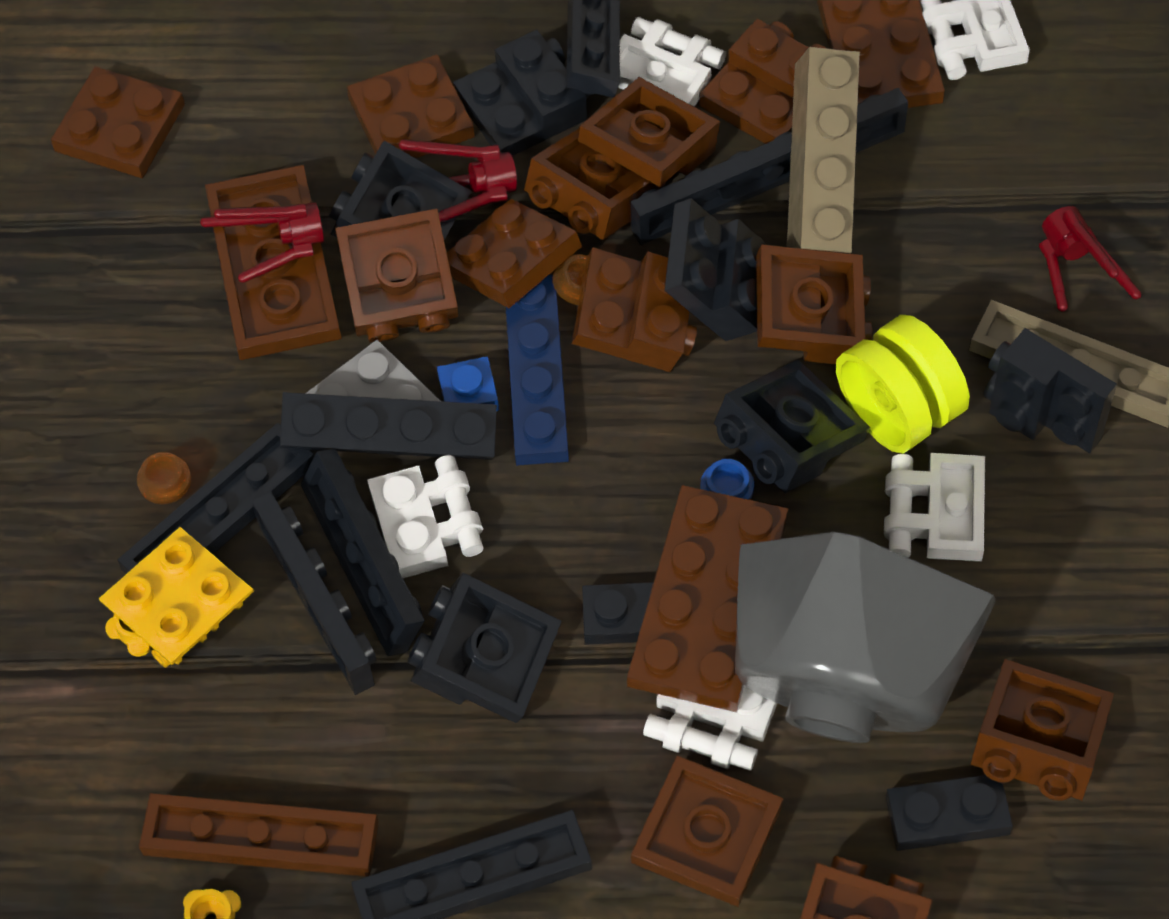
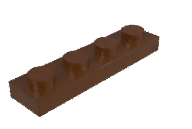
(259, 835)

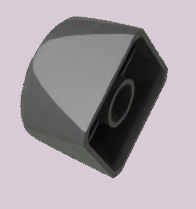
(852, 634)

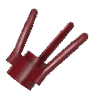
(492, 173)
(296, 225)
(1073, 238)

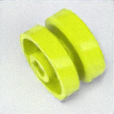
(902, 383)

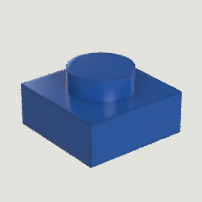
(468, 382)

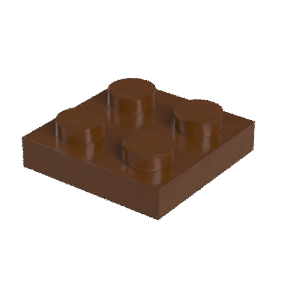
(411, 105)
(118, 122)
(511, 252)
(707, 831)

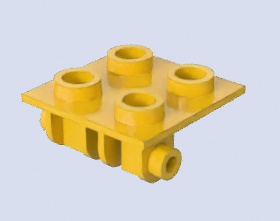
(176, 596)

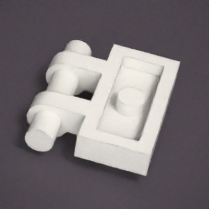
(990, 36)
(678, 75)
(954, 506)
(408, 521)
(749, 721)

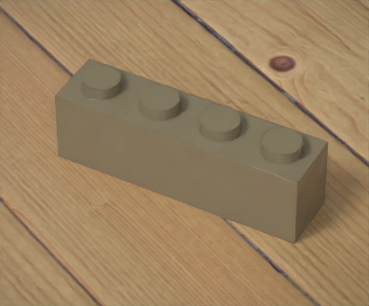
(823, 150)

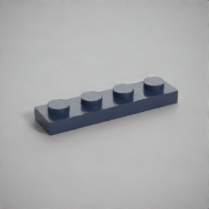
(537, 377)

